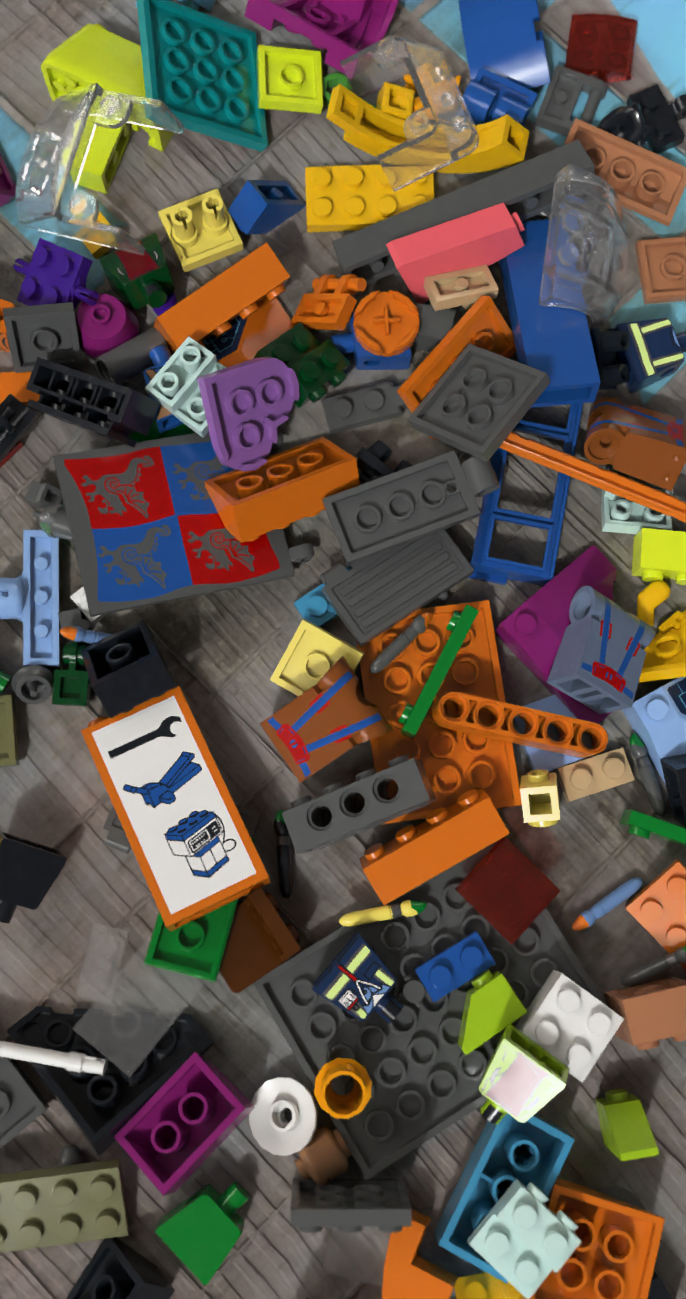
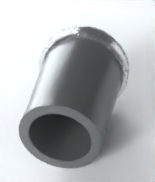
(54, 521)

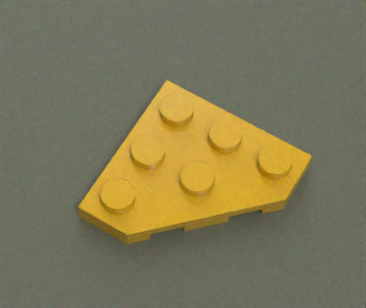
(666, 651)

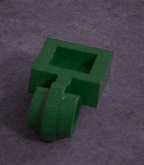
(71, 685)

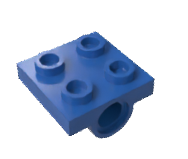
(495, 96)

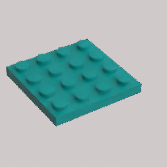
(202, 71)

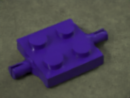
(54, 276)

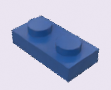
(454, 966)

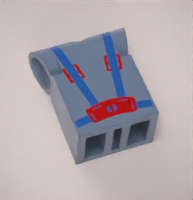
(600, 653)

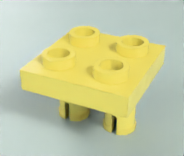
(200, 230)

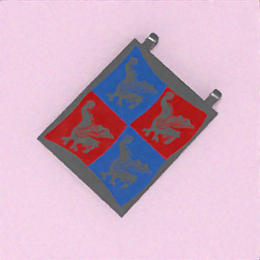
(151, 529)

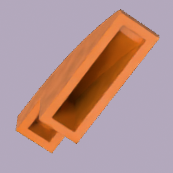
(407, 1273)

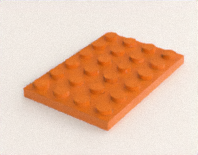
(450, 757)

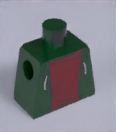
(140, 277)

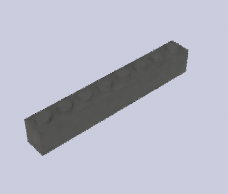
(522, 188)

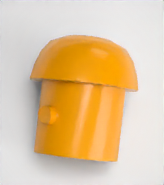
(343, 1105)

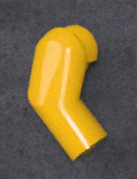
(650, 598)

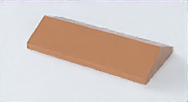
(638, 176)

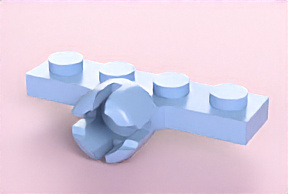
(35, 599)

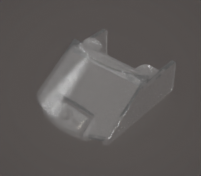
(56, 156)

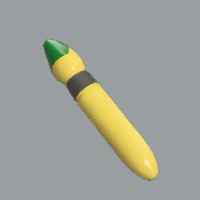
(406, 908)

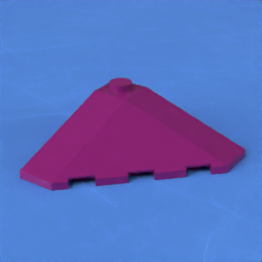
(540, 622)

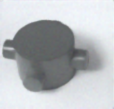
(412, 991)

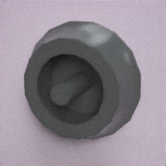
(33, 684)

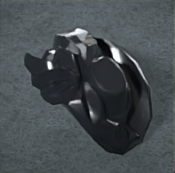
(627, 124)

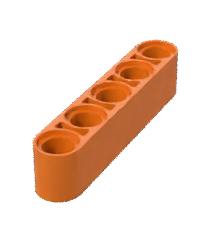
(536, 724)

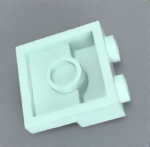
(525, 1238)

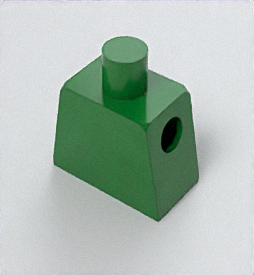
(204, 1228)

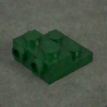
(314, 363)

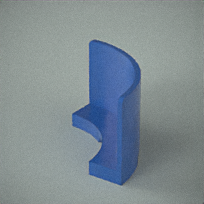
(504, 40)

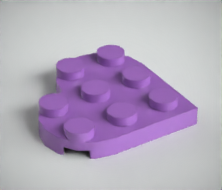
(246, 408)

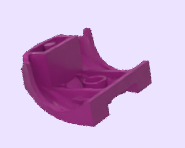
(330, 24)

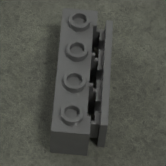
(306, 818)

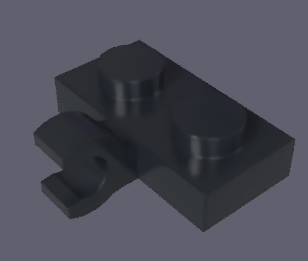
(664, 117)

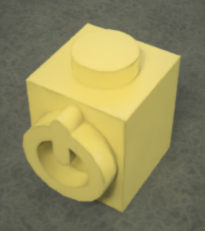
(540, 798)

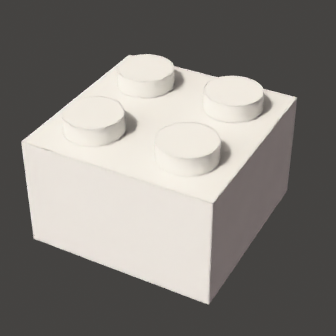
(569, 1024)

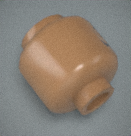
(323, 1156)

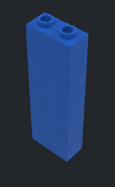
(548, 336)

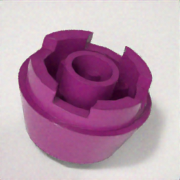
(105, 325)

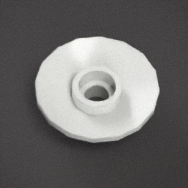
(269, 1120)

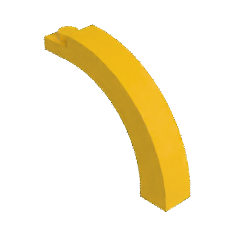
(374, 132)

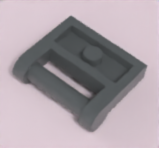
(562, 97)

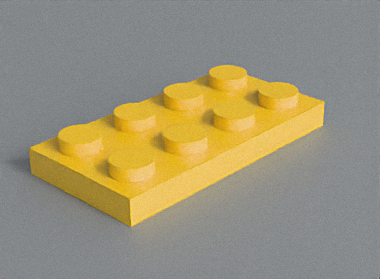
(357, 197)

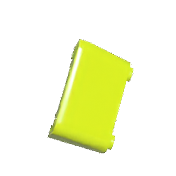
(100, 58)

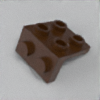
(256, 941)

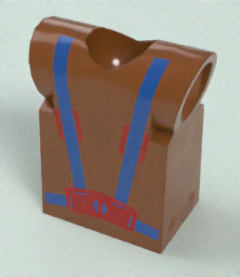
(636, 441)
(324, 722)

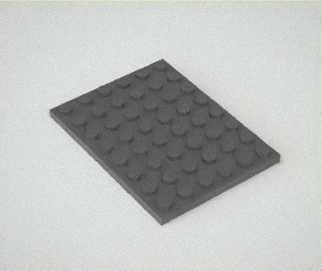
(414, 1062)

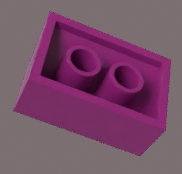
(183, 1123)

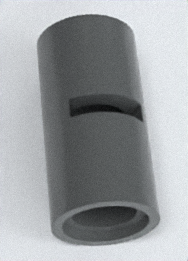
(129, 358)

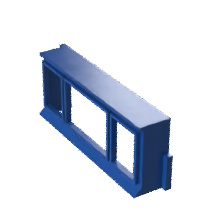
(499, 570)

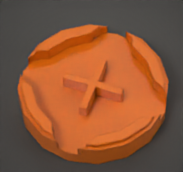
(386, 323)

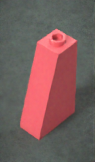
(456, 245)

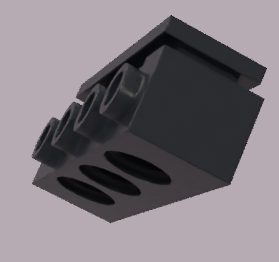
(95, 397)

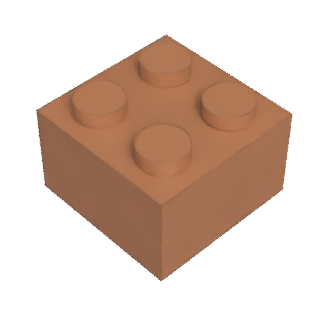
(650, 1012)

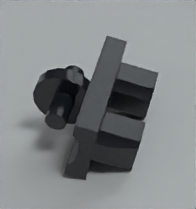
(605, 345)
(14, 423)
(373, 462)

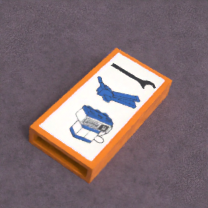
(175, 808)

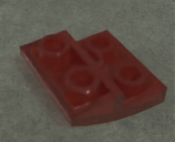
(602, 46)
(507, 890)

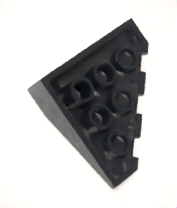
(107, 1102)

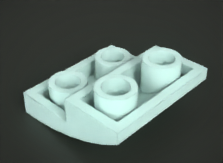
(178, 386)
(628, 517)

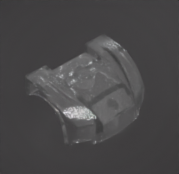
(585, 246)

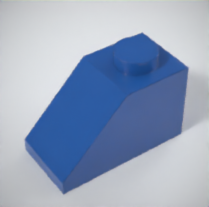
(264, 205)

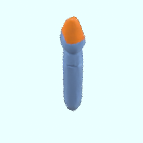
(79, 634)
(606, 904)

